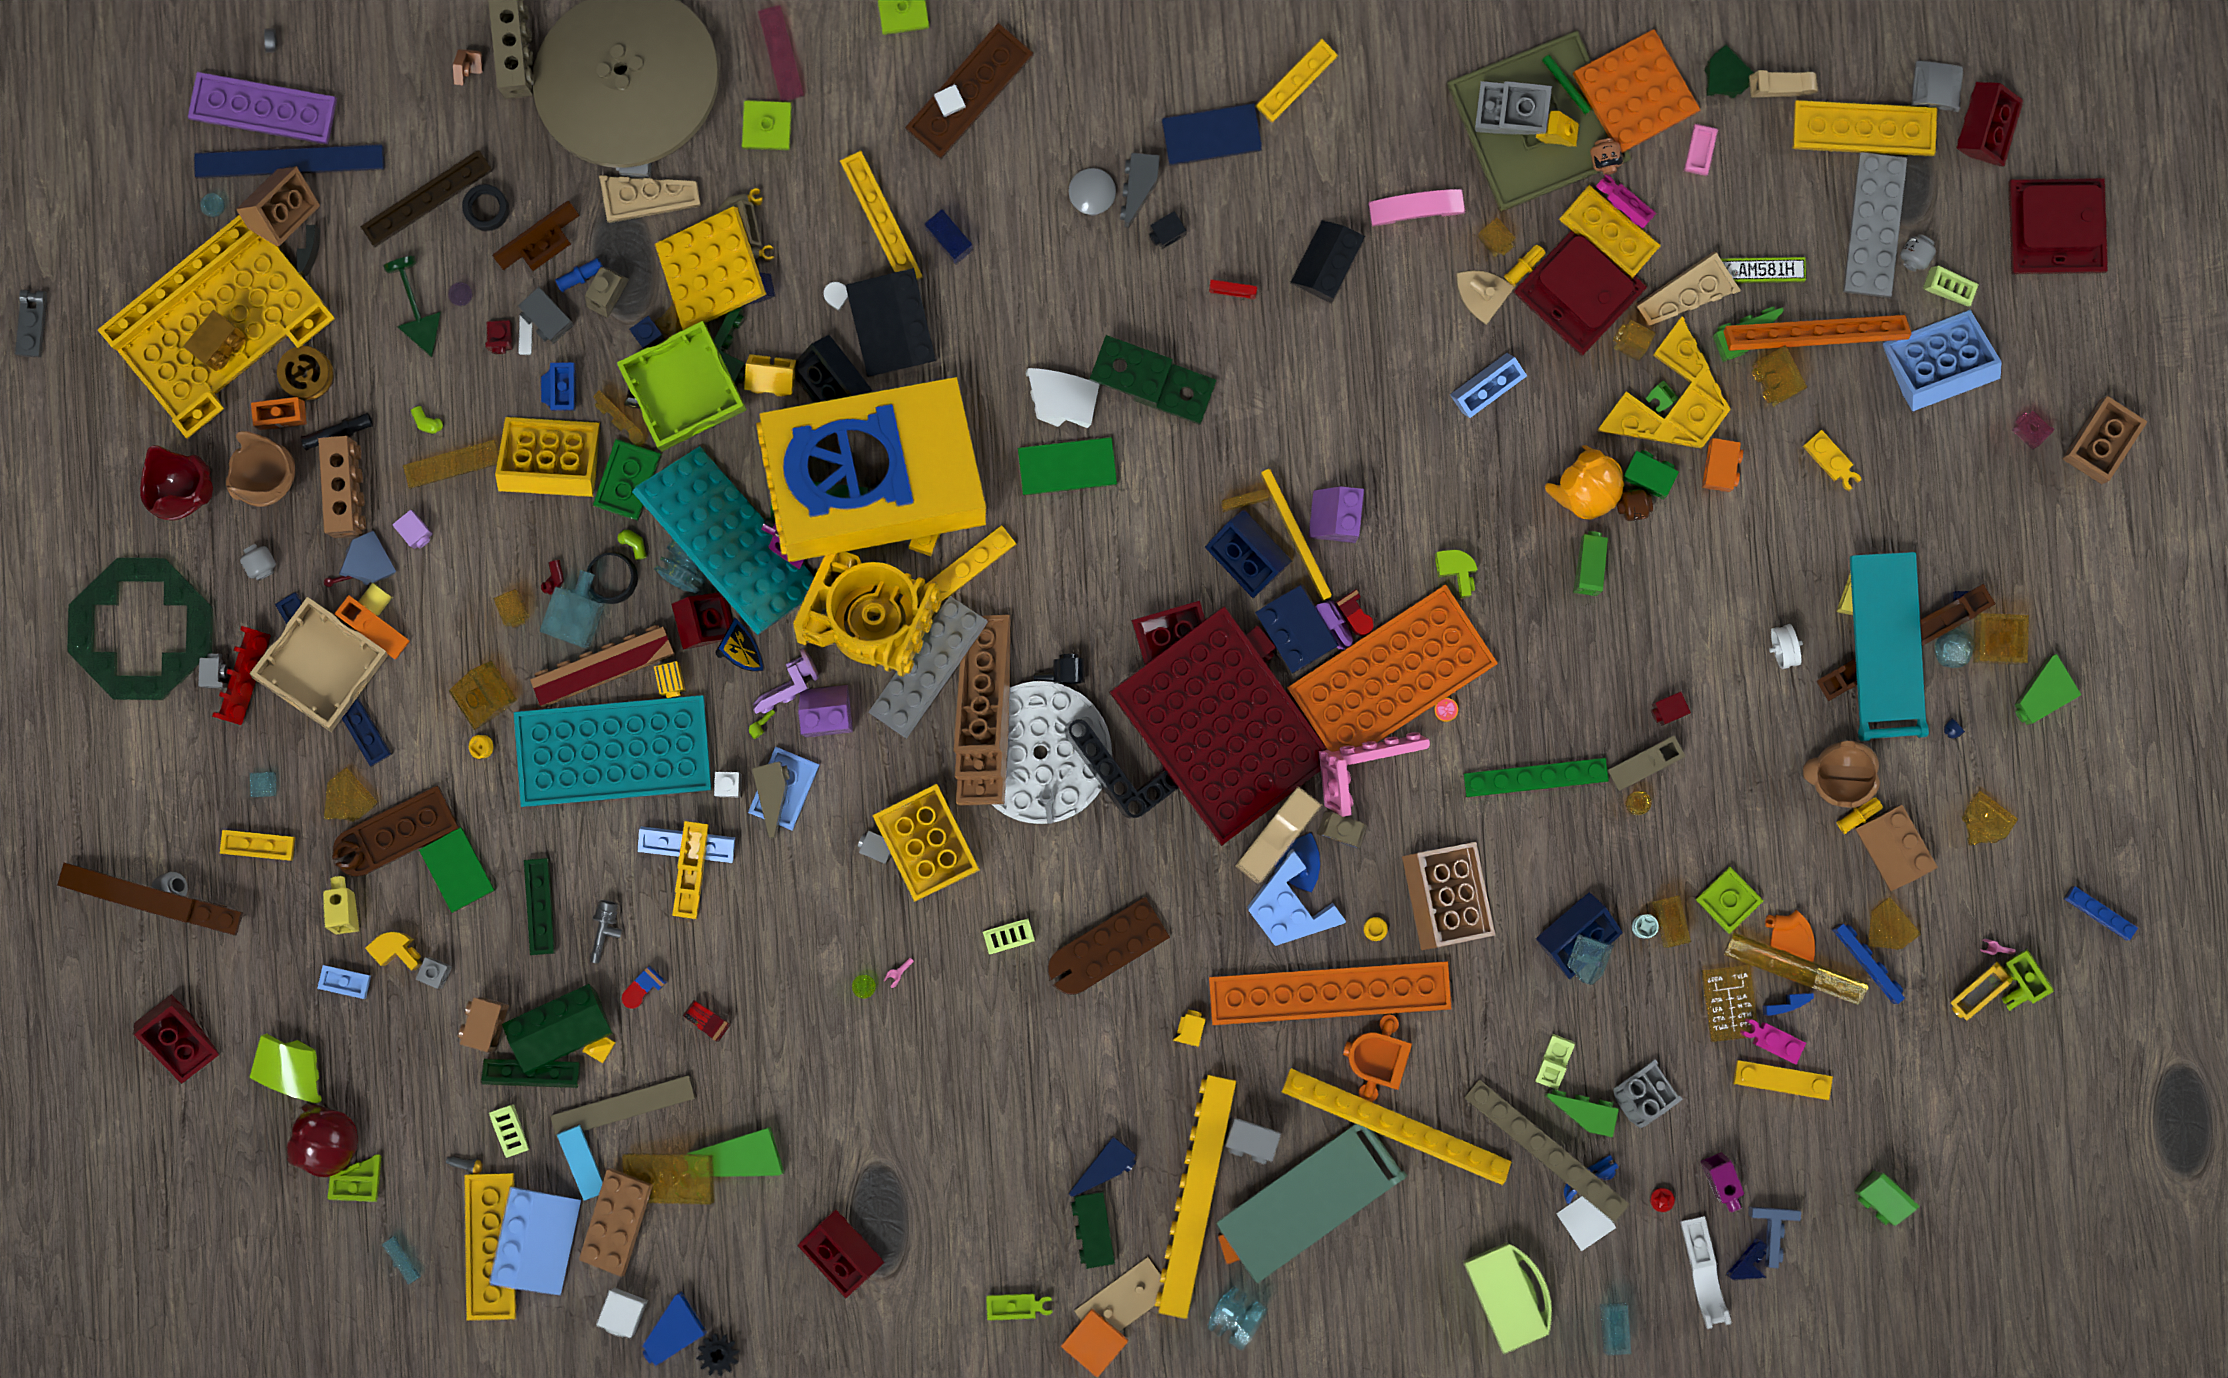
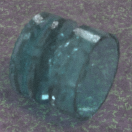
(680, 569)
(1237, 1317)

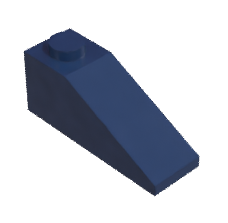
(1107, 1165)

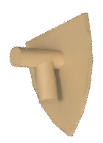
(1483, 293)

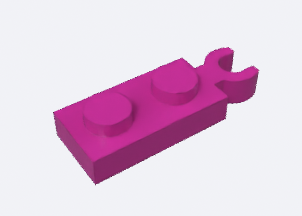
(1626, 201)
(1775, 1041)

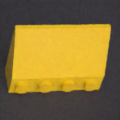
(548, 457)
(926, 842)

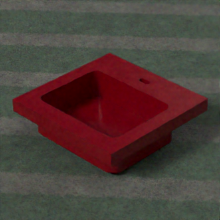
(2058, 222)
(1581, 289)

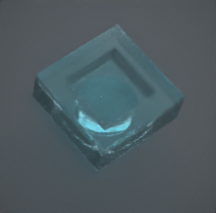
(263, 784)

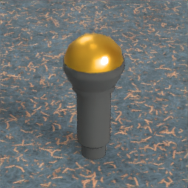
(472, 1166)

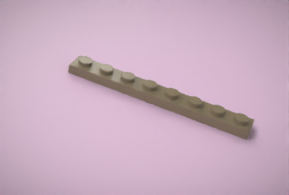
(1547, 1151)

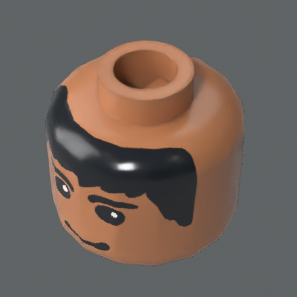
(1606, 156)

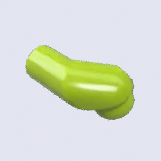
(424, 423)
(634, 540)

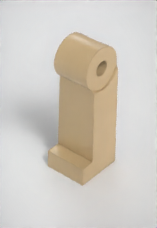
(1782, 84)

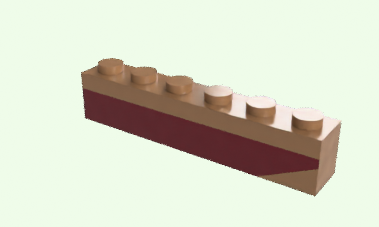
(603, 666)

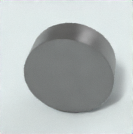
(270, 40)

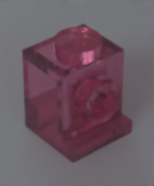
(2032, 438)

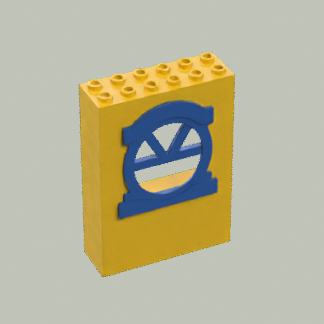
(928, 483)

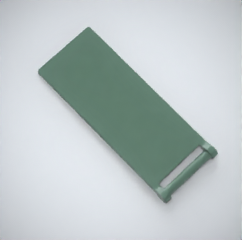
(1308, 1202)

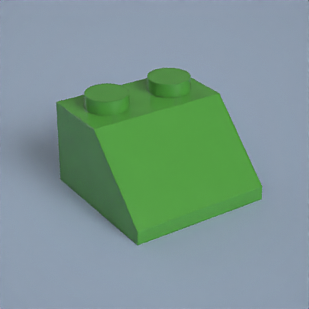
(1885, 1198)

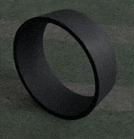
(631, 588)

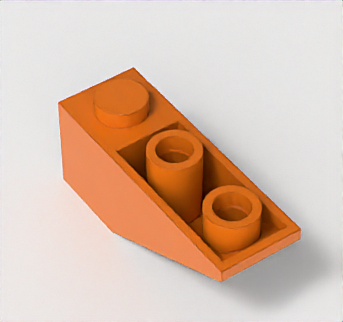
(371, 627)

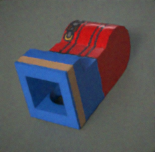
(641, 986)

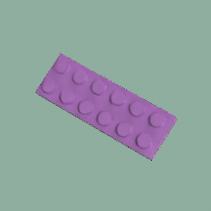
(262, 108)

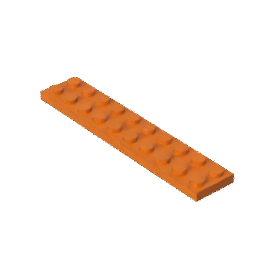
(1330, 993)

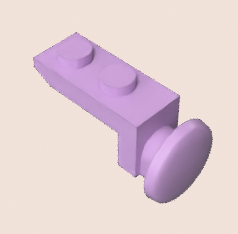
(786, 692)

